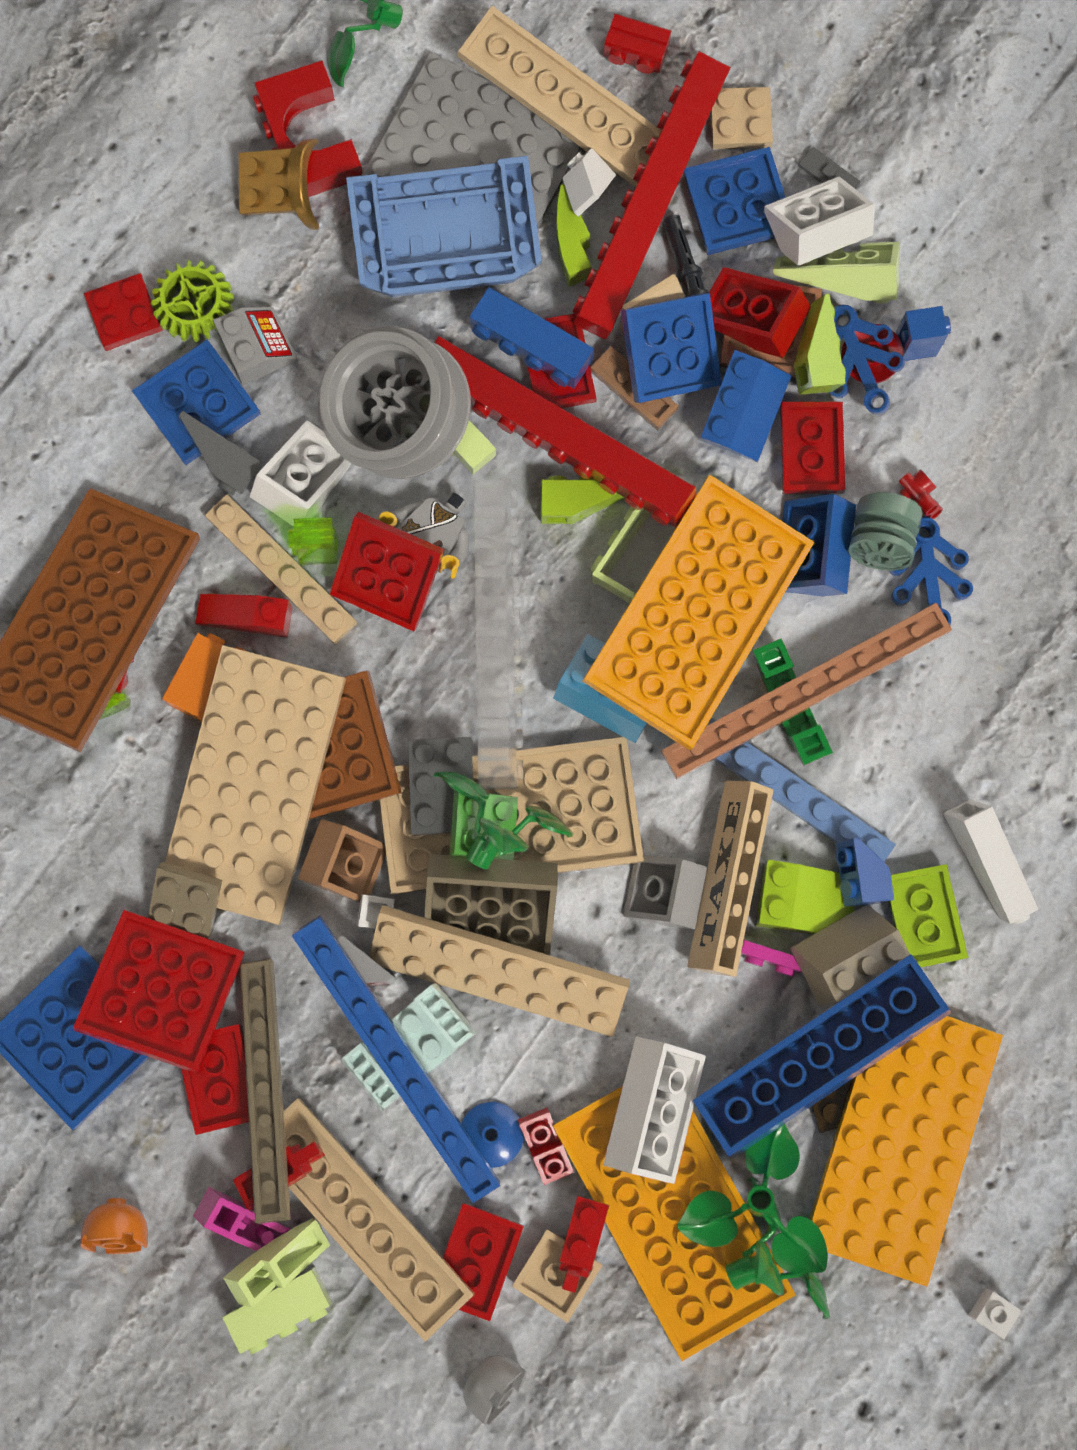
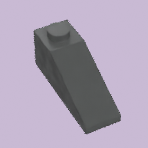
(224, 459)

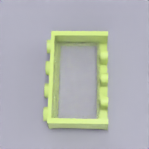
(630, 554)

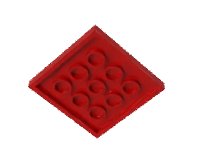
(159, 991)

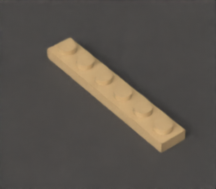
(281, 569)

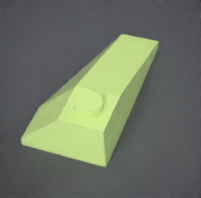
(862, 274)

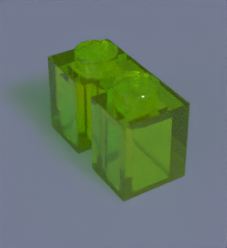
(314, 541)

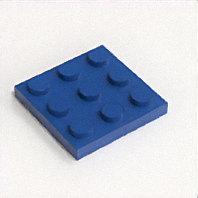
(731, 199)
(671, 347)
(203, 389)

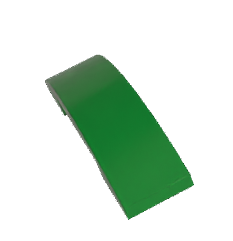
(802, 729)

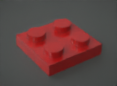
(122, 312)

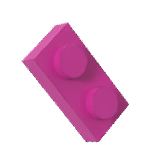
(757, 954)

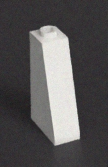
(992, 860)

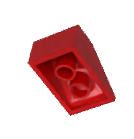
(757, 310)

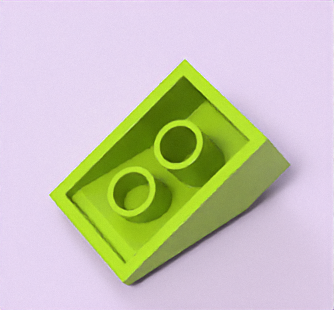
(799, 898)

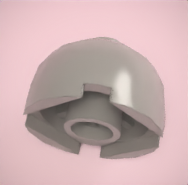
(491, 1385)

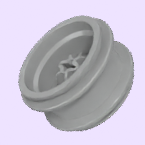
(437, 413)

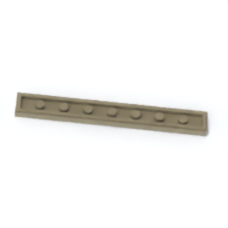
(264, 1092)

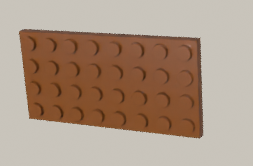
(88, 617)

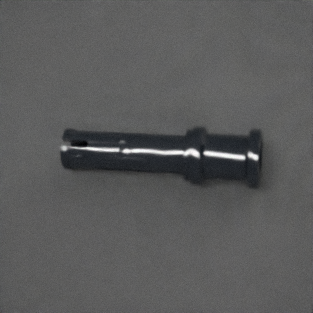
(688, 272)

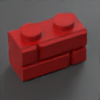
(636, 44)

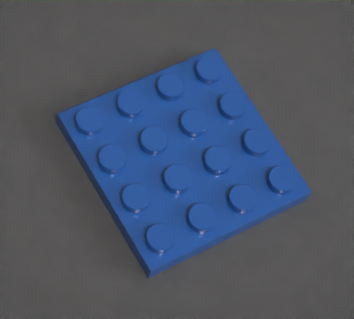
(60, 1064)

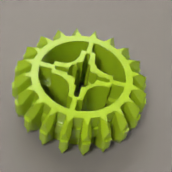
(183, 277)

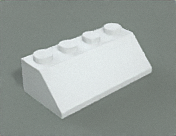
(654, 1110)

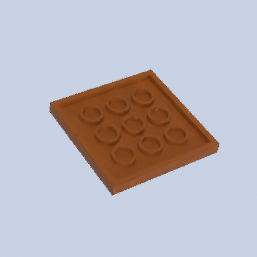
(358, 755)

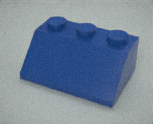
(745, 406)
(829, 524)

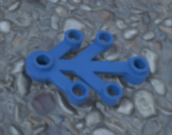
(858, 352)
(932, 569)

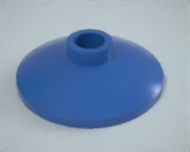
(505, 1122)

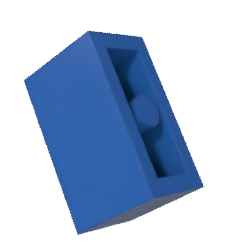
(923, 332)

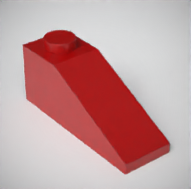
(245, 613)

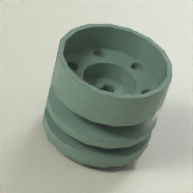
(885, 531)

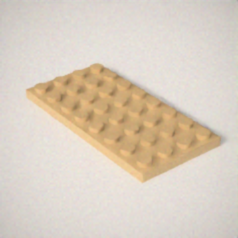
(255, 779)
(577, 782)

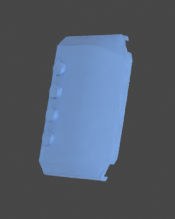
(444, 228)

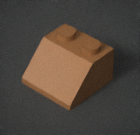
(343, 861)

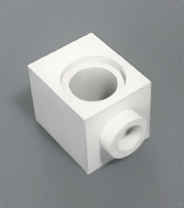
(994, 1313)

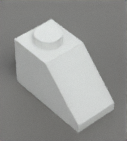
(586, 180)

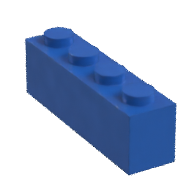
(531, 338)

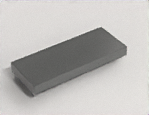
(825, 169)

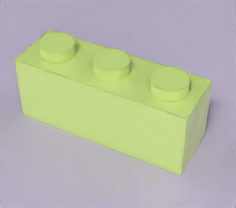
(278, 1312)

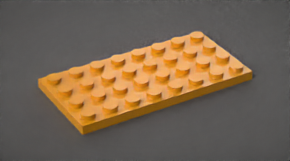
(698, 612)
(905, 1150)
(678, 1276)

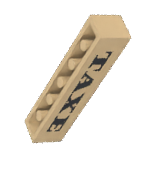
(730, 878)

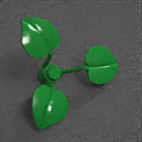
(343, 43)
(494, 837)
(711, 1223)
(763, 1270)

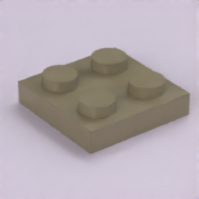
(185, 899)

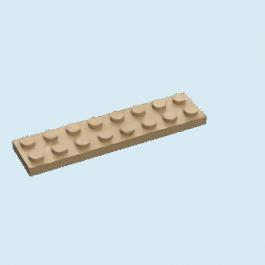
(558, 93)
(498, 971)
(374, 1229)

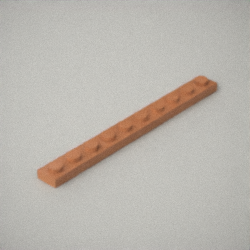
(809, 689)

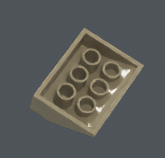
(506, 902)

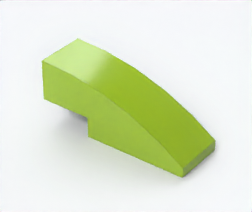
(572, 241)

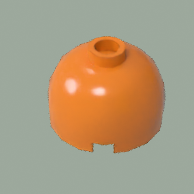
(115, 1227)

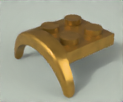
(276, 182)

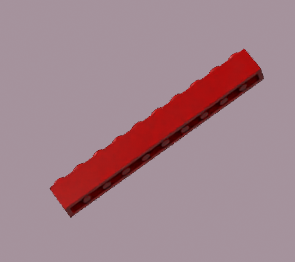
(651, 195)
(574, 441)

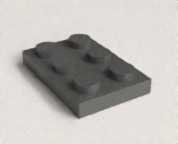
(431, 796)

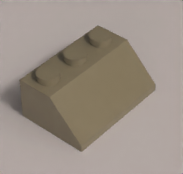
(849, 954)

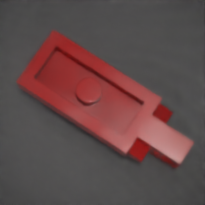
(297, 1166)
(582, 1240)

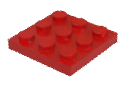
(386, 571)

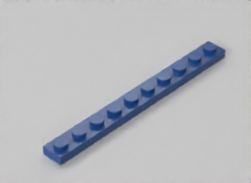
(396, 1058)

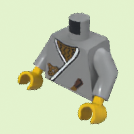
(437, 525)

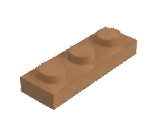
(615, 374)

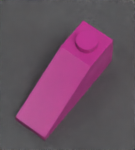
(234, 1221)

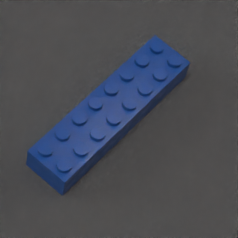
(821, 1056)

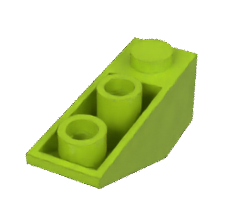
(818, 357)
(572, 500)

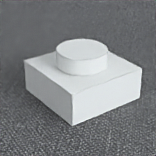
(370, 909)

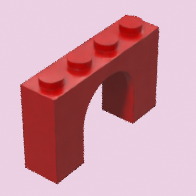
(287, 96)

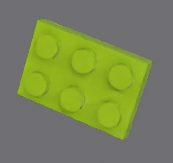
(928, 915)

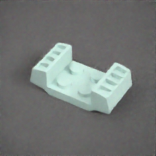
(431, 1030)

